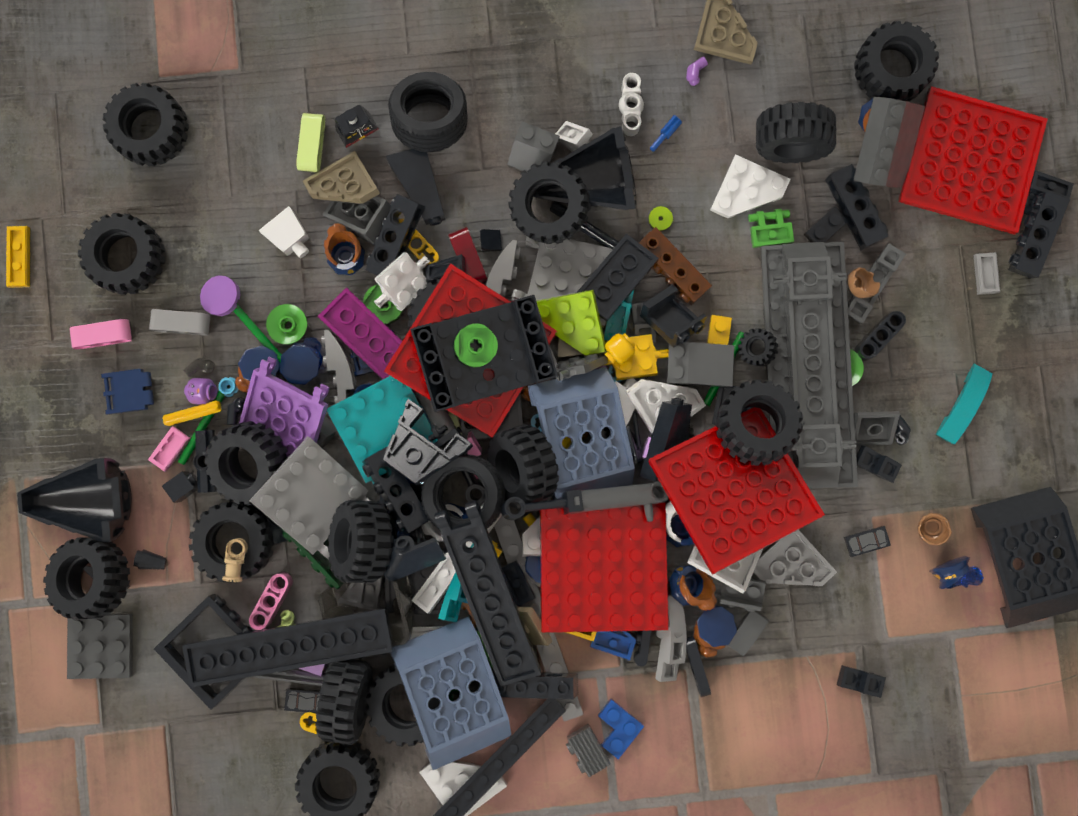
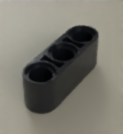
(888, 331)

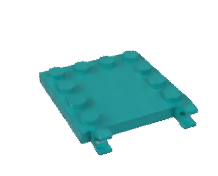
(372, 417)

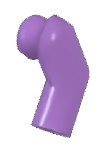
(693, 71)

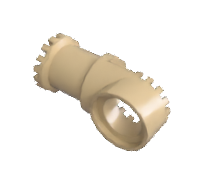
(234, 561)

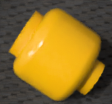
(619, 348)

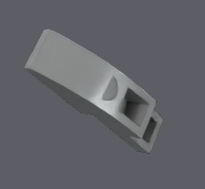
(504, 269)
(338, 361)
(673, 643)

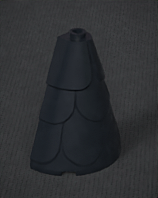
(604, 169)
(82, 500)

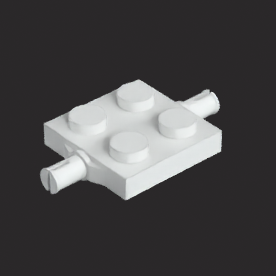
(401, 281)

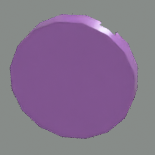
(220, 295)

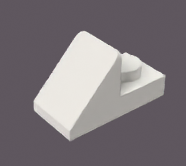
(573, 135)

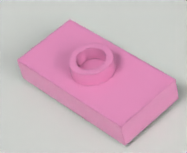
(169, 449)

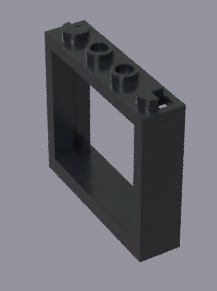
(177, 662)

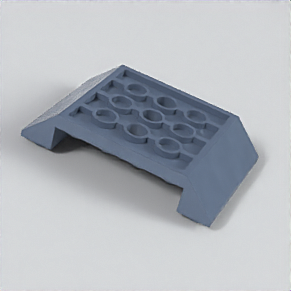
(581, 406)
(435, 666)

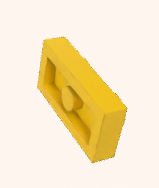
(719, 330)

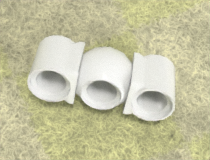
(631, 95)

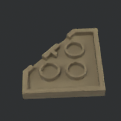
(725, 33)
(342, 182)

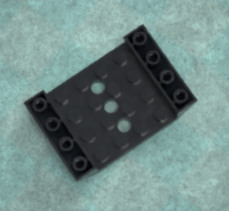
(520, 359)
(1020, 529)

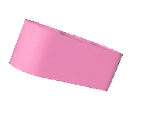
(100, 334)
(263, 608)

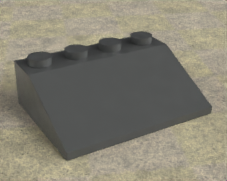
(888, 142)

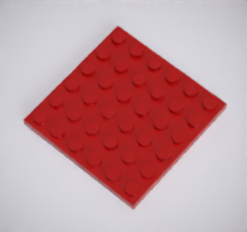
(973, 160)
(453, 297)
(730, 503)
(603, 570)

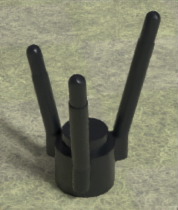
(636, 449)

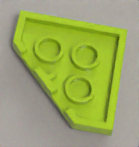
(575, 320)

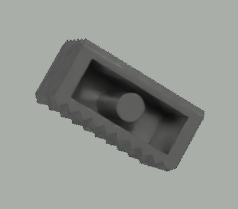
(588, 751)

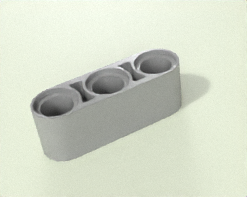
(179, 322)

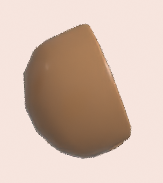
(862, 283)
(934, 529)

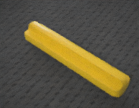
(192, 413)

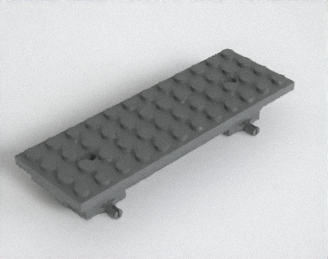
(809, 318)

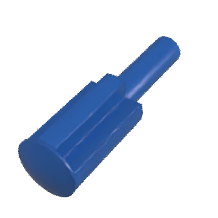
(666, 131)

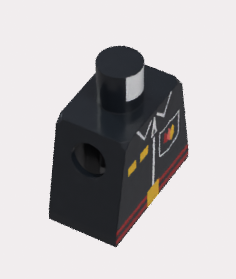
(354, 125)

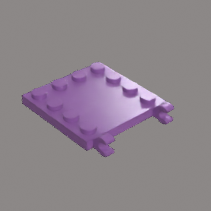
(284, 407)

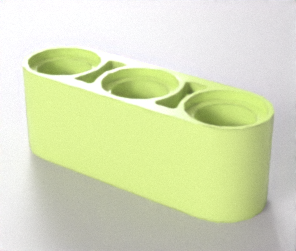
(310, 142)

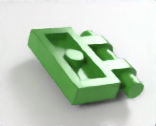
(771, 234)

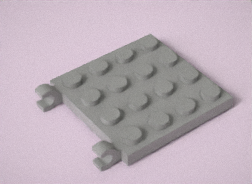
(562, 268)

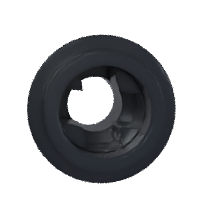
(149, 561)

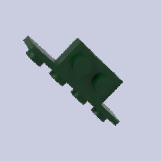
(319, 562)

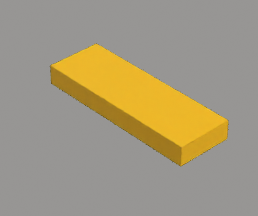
(18, 256)

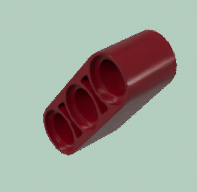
(463, 244)

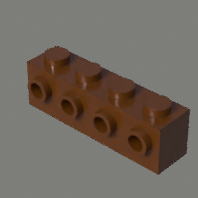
(675, 267)

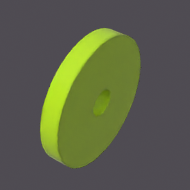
(662, 212)

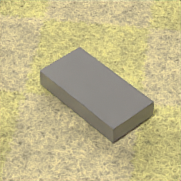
(986, 273)

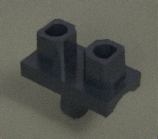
(442, 439)

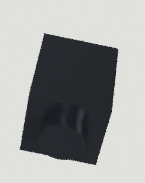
(181, 486)

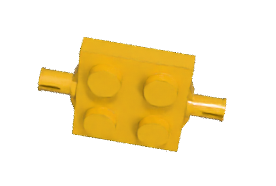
(642, 362)

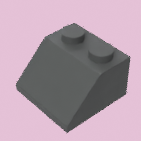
(532, 147)

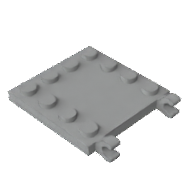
(306, 495)

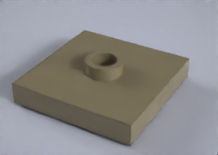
(533, 627)

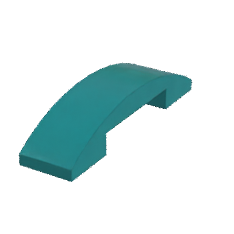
(966, 404)

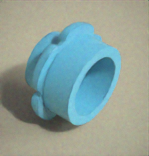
(223, 386)

